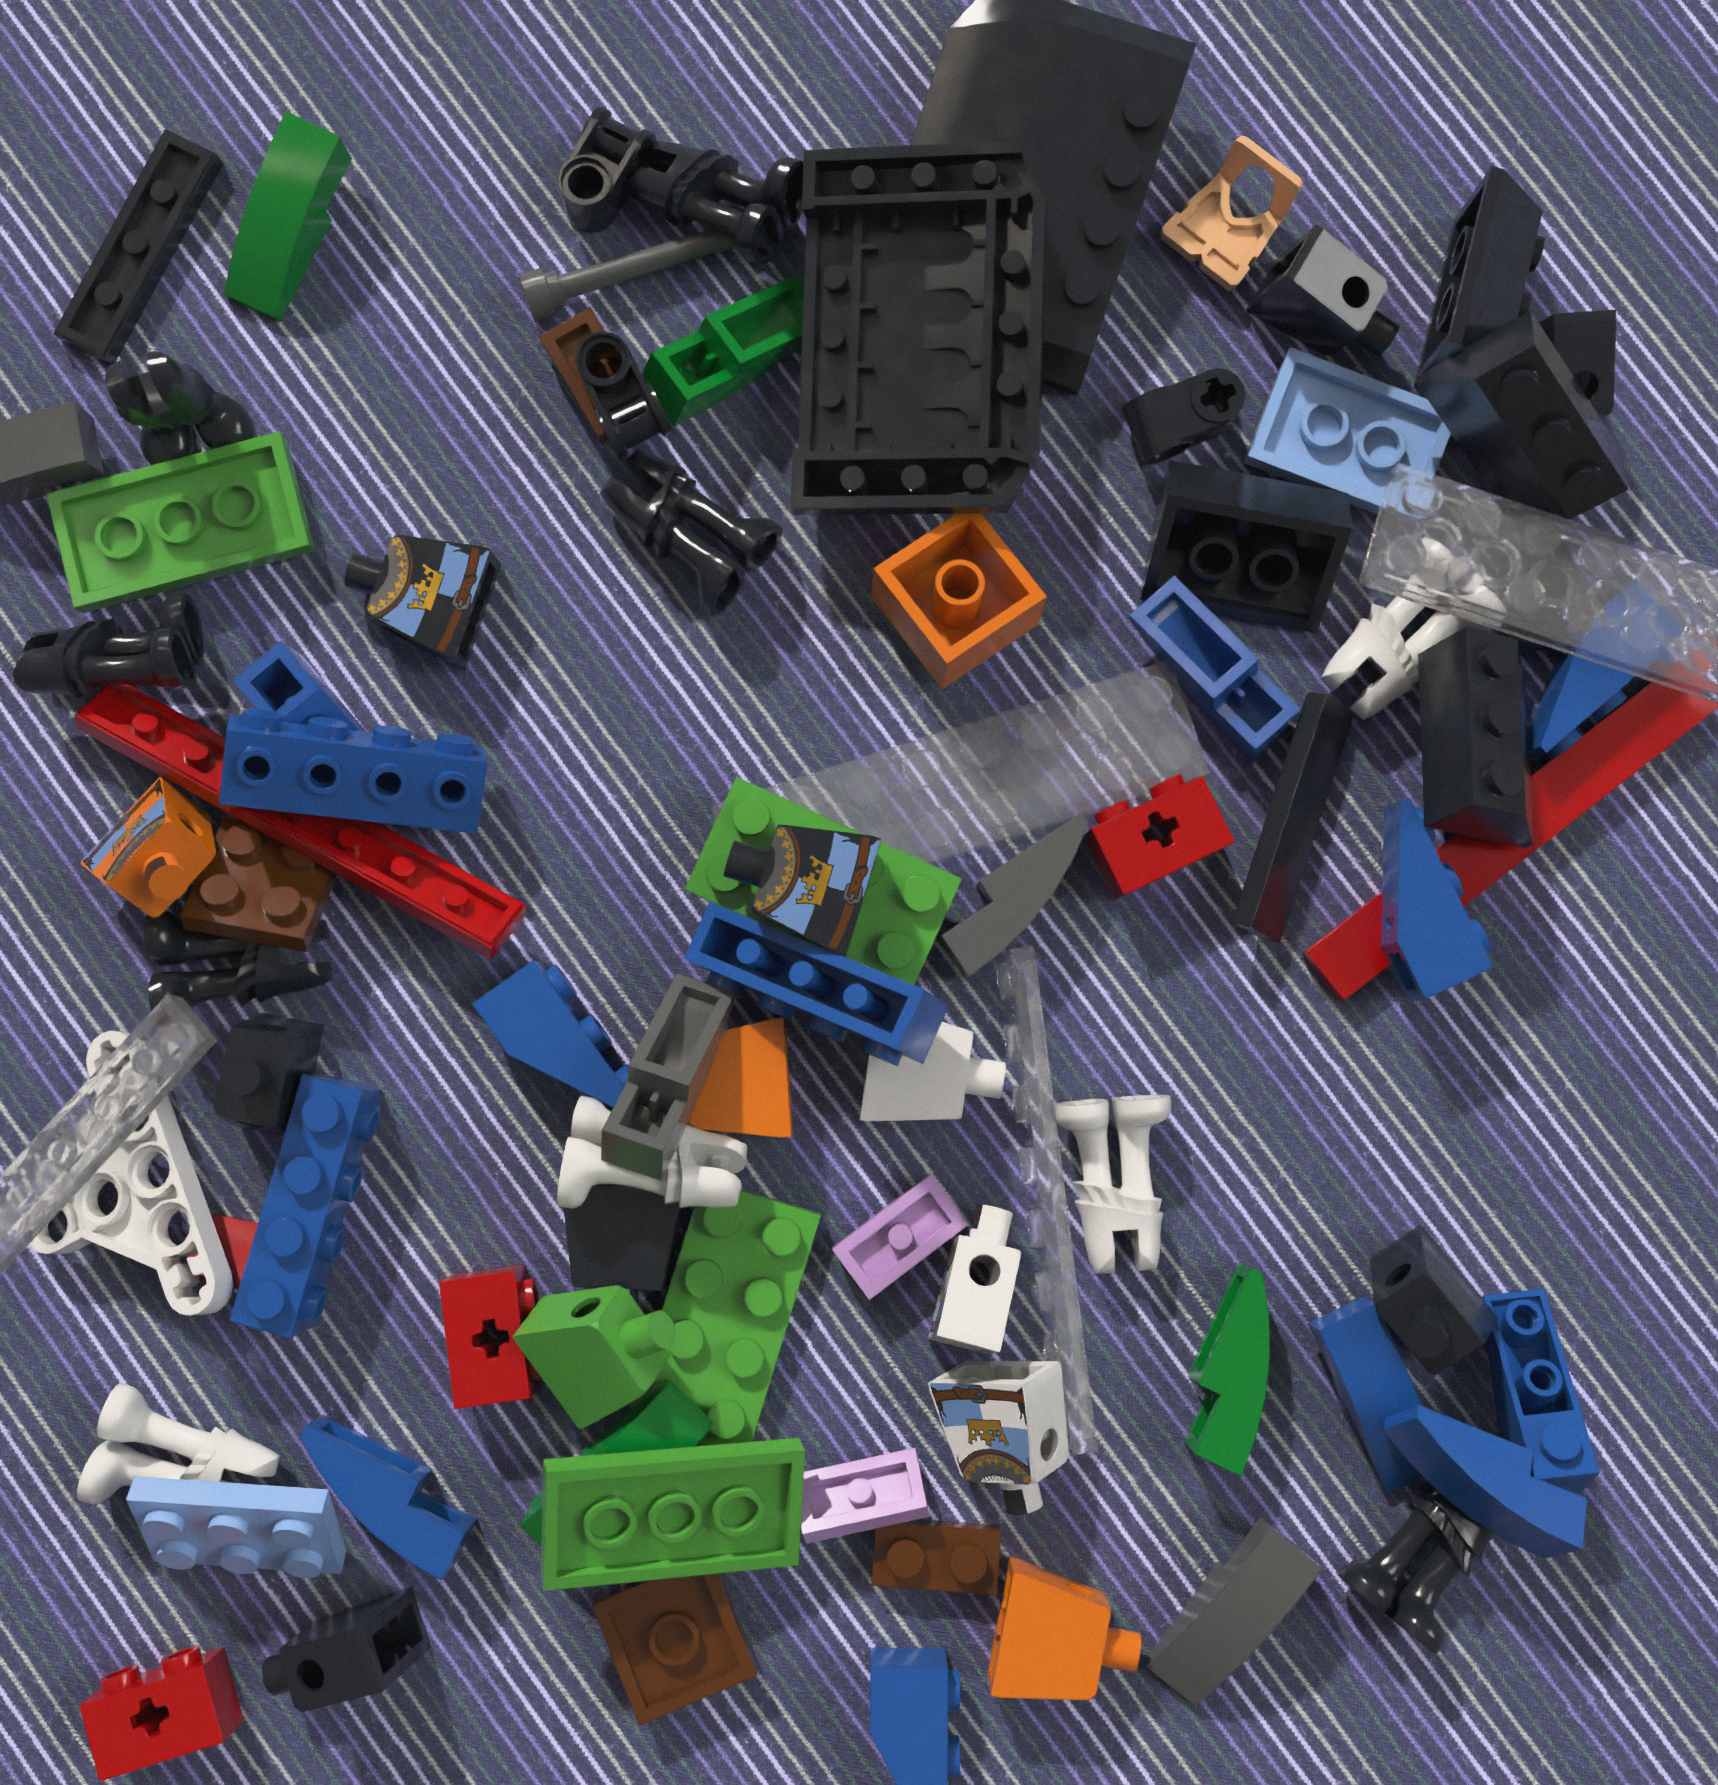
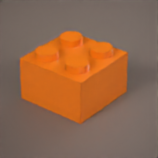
(957, 596)

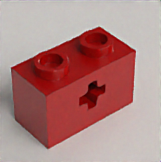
(1193, 825)
(476, 1366)
(132, 1733)

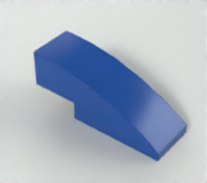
(1215, 669)
(1369, 1382)
(1490, 1481)
(387, 1495)

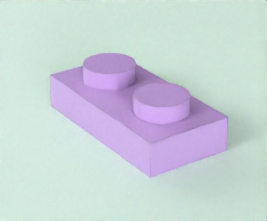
(899, 1236)
(862, 1495)

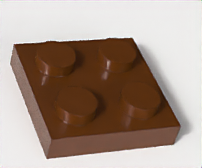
(258, 890)
(674, 1642)

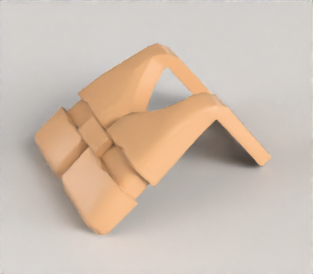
(1213, 235)

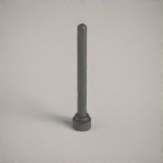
(548, 291)

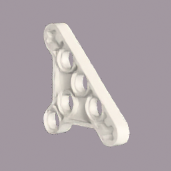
(143, 1212)

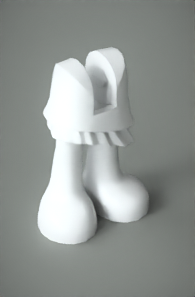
(1384, 646)
(696, 1176)
(1101, 1204)
(130, 1419)

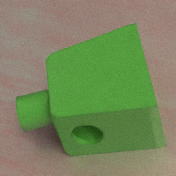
(595, 1349)

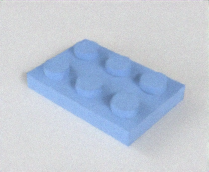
(1343, 430)
(238, 1526)

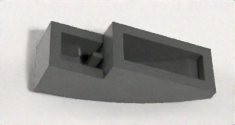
(46, 451)
(1013, 897)
(666, 1077)
(1233, 1612)

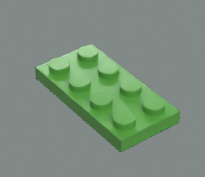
(180, 522)
(900, 906)
(734, 1307)
(671, 1513)

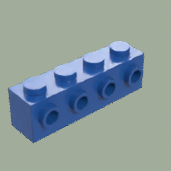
(352, 773)
(807, 978)
(306, 1205)

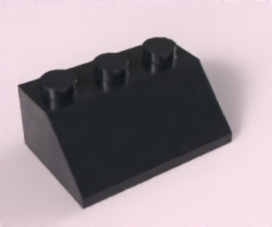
(1484, 268)
(1526, 421)
(1248, 544)
(1475, 738)

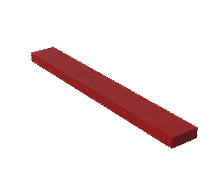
(1559, 794)
(354, 849)

